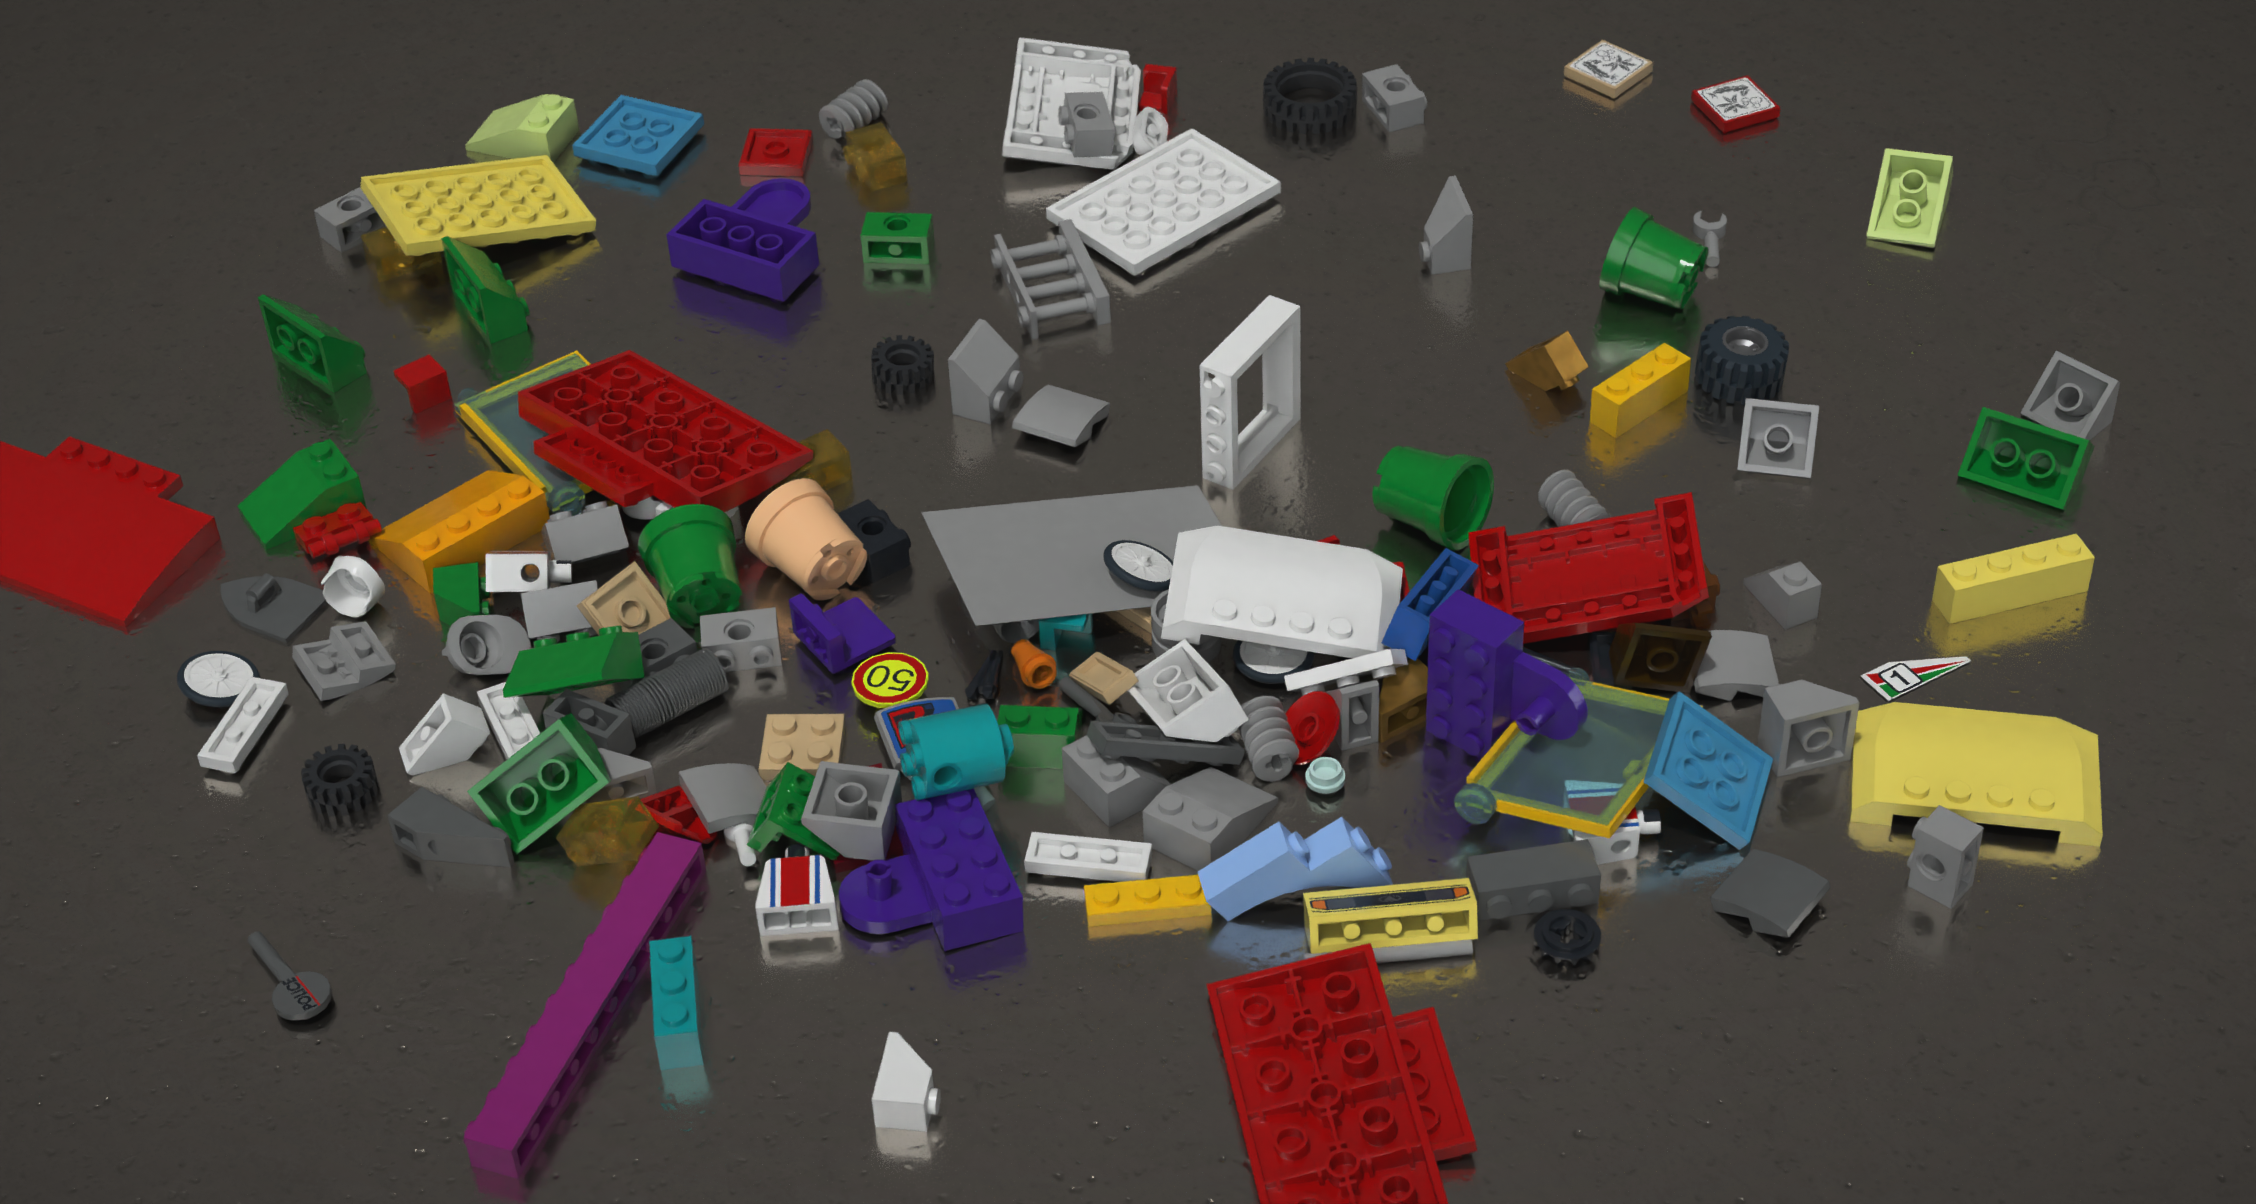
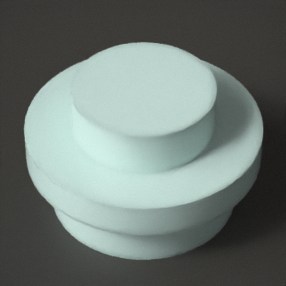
(1325, 775)

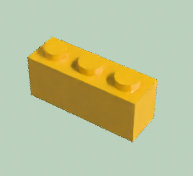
(1640, 390)

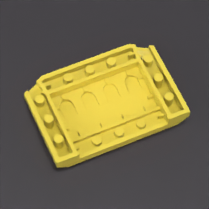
(1978, 766)

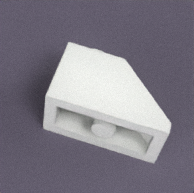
(444, 736)
(904, 1089)

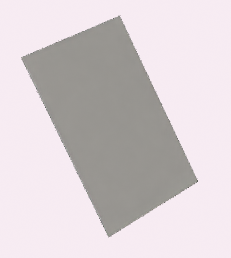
(1049, 553)

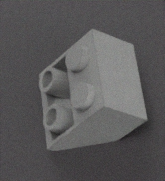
(586, 535)

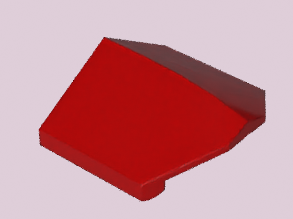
(676, 815)

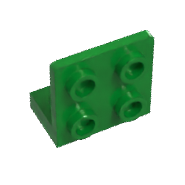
(783, 810)

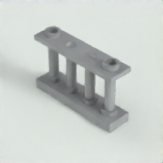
(1075, 262)

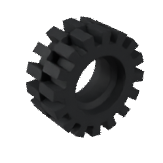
(887, 361)
(344, 794)

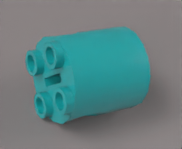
(954, 751)

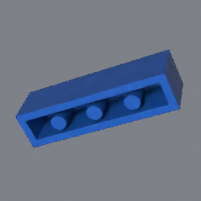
(1411, 619)

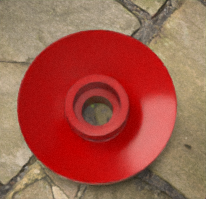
(1313, 724)

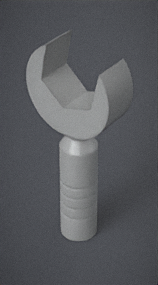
(1710, 233)

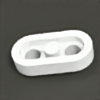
(1149, 130)

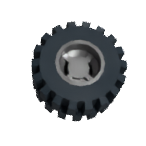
(1741, 359)

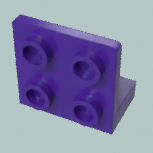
(841, 633)

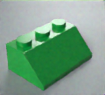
(484, 291)
(311, 344)
(2026, 459)
(576, 664)
(542, 782)

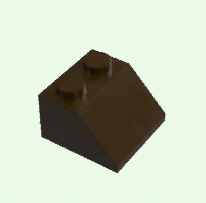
(1657, 656)

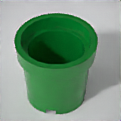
(1652, 262)
(1435, 493)
(692, 561)

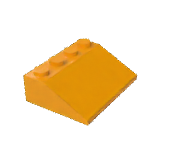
(464, 525)

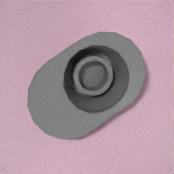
(485, 644)

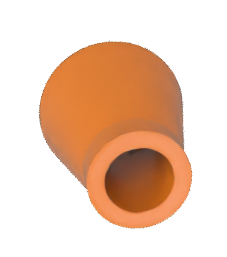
(1034, 665)

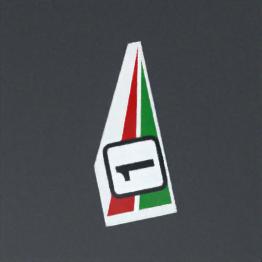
(1902, 676)

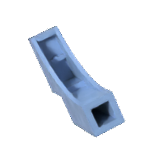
(1285, 862)

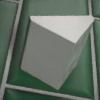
(2072, 398)

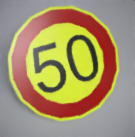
(889, 679)

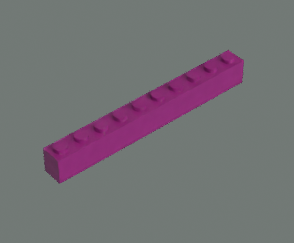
(583, 1007)

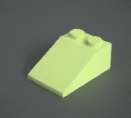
(528, 129)
(1911, 197)

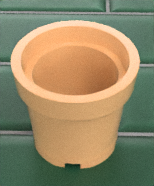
(806, 539)

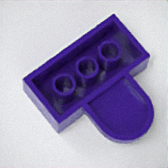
(752, 242)
(1486, 681)
(946, 877)

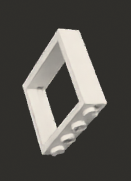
(1274, 334)

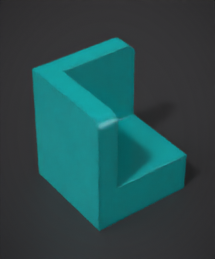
(1051, 628)

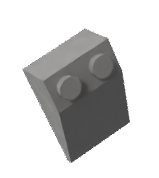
(1204, 817)

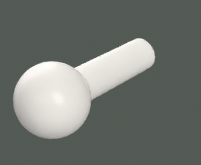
(740, 835)

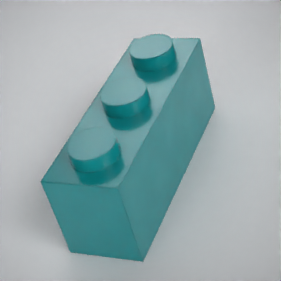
(676, 1003)

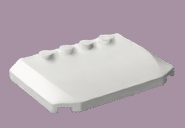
(1039, 86)
(1280, 592)

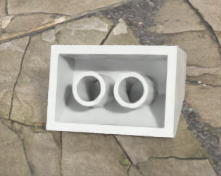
(1187, 696)

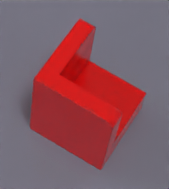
(1159, 88)
(425, 383)

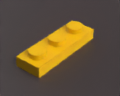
(1145, 900)

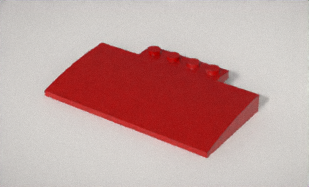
(651, 434)
(95, 528)
(1337, 1088)

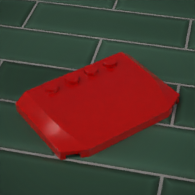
(1594, 571)

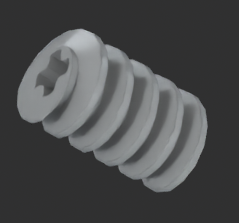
(853, 109)
(1568, 500)
(1268, 738)

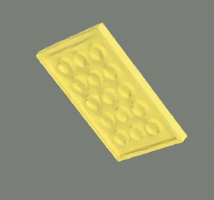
(477, 204)

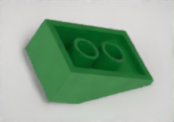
(304, 487)

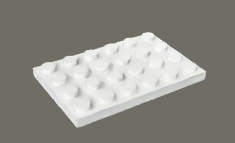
(1164, 200)

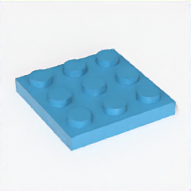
(638, 135)
(1708, 770)

